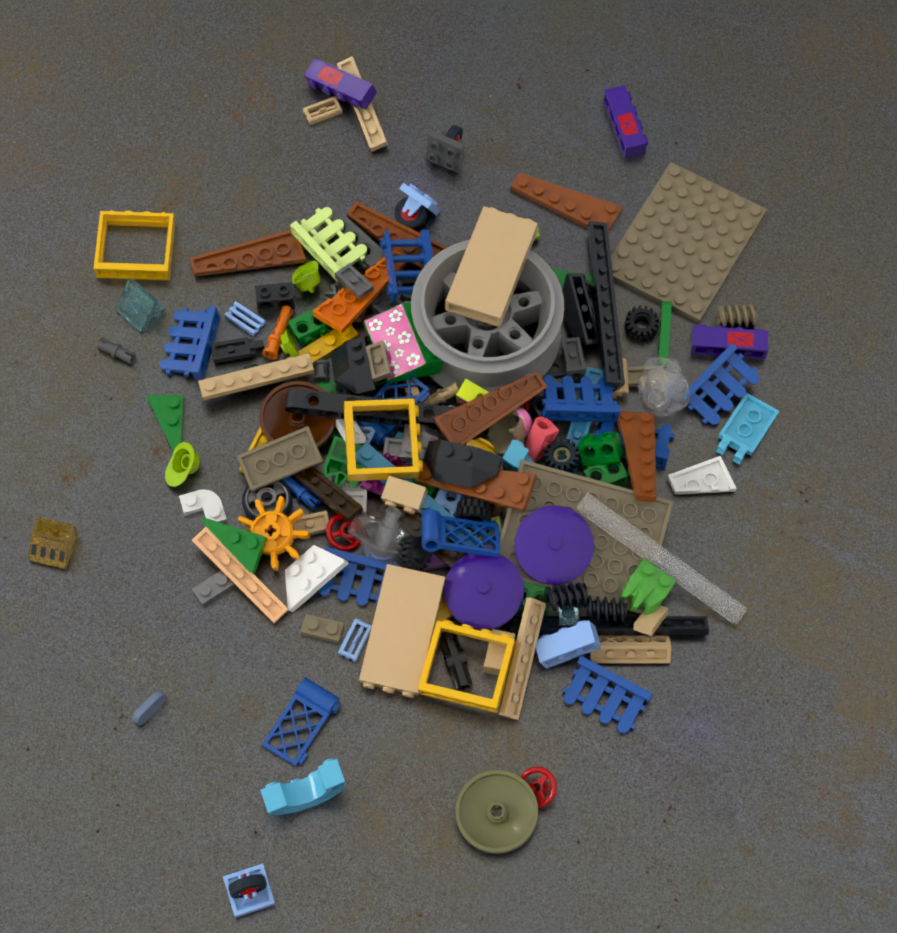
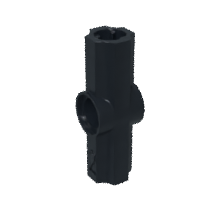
(456, 661)

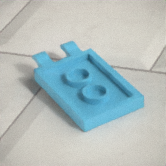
(746, 427)

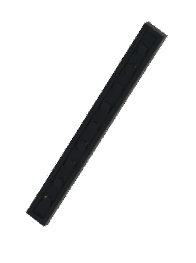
(606, 304)
(670, 625)

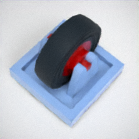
(413, 209)
(248, 890)

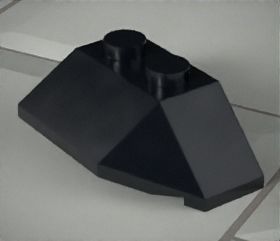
(580, 308)
(352, 367)
(460, 463)

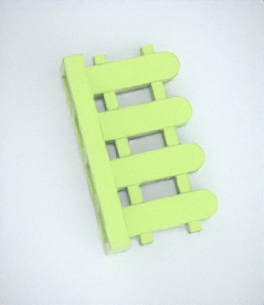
(331, 251)

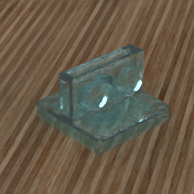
(138, 305)

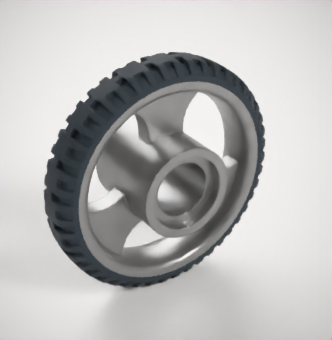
(279, 488)

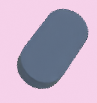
(149, 707)

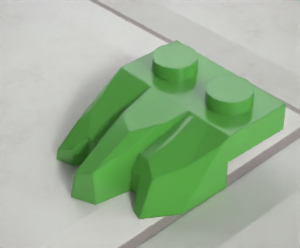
(647, 587)

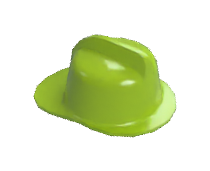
(307, 276)
(182, 463)

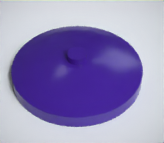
(554, 545)
(484, 591)

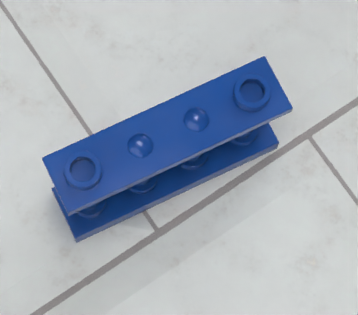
(422, 242)

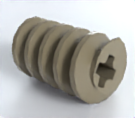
(737, 315)

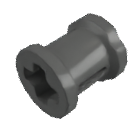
(321, 371)

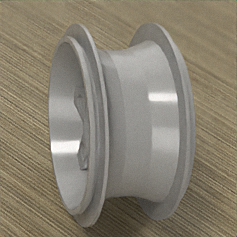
(539, 302)

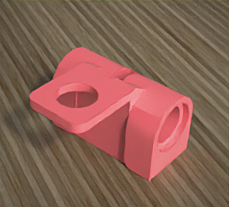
(539, 437)

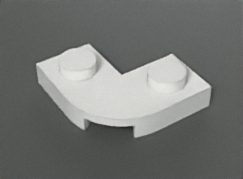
(203, 501)

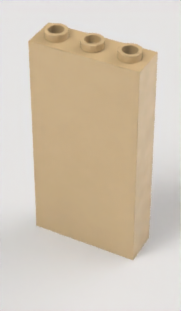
(491, 266)
(402, 630)

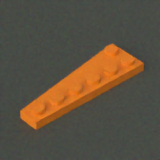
(345, 307)

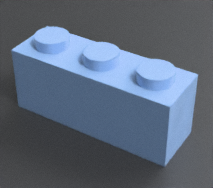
(567, 644)

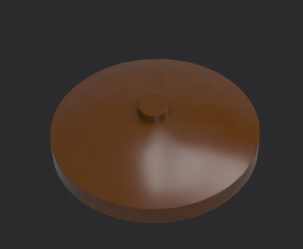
(277, 422)

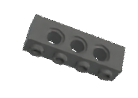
(374, 250)

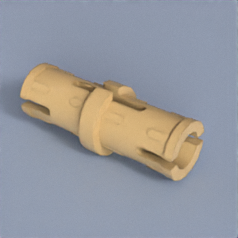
(443, 395)

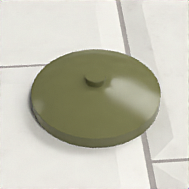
(496, 811)

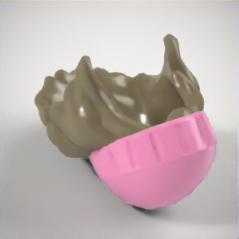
(513, 426)

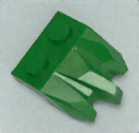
(337, 462)

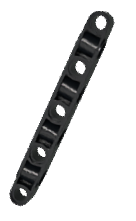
(332, 406)

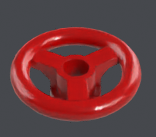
(340, 533)
(546, 774)

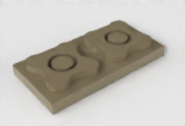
(279, 458)

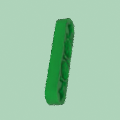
(664, 332)

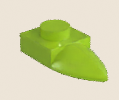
(288, 344)

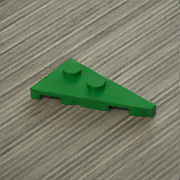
(169, 413)

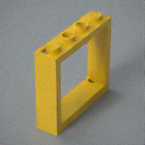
(132, 270)
(382, 473)
(458, 696)

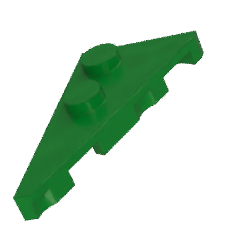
(242, 544)

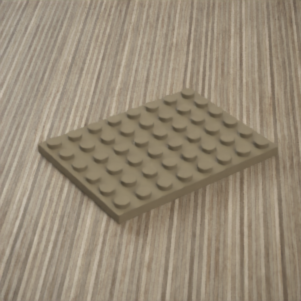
(685, 241)
(611, 560)

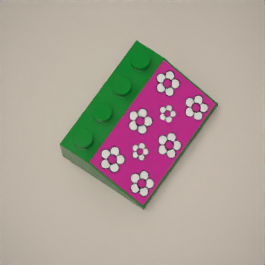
(405, 348)

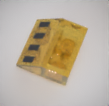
(52, 542)

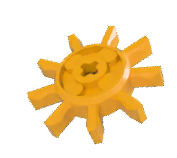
(283, 525)

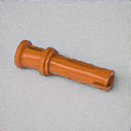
(274, 339)

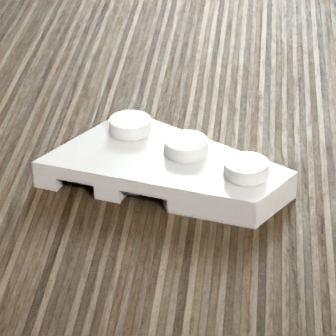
(702, 478)

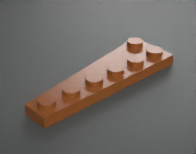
(567, 202)
(376, 224)
(255, 254)
(479, 414)
(639, 444)
(506, 489)

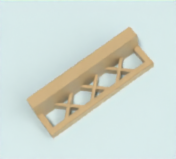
(632, 651)

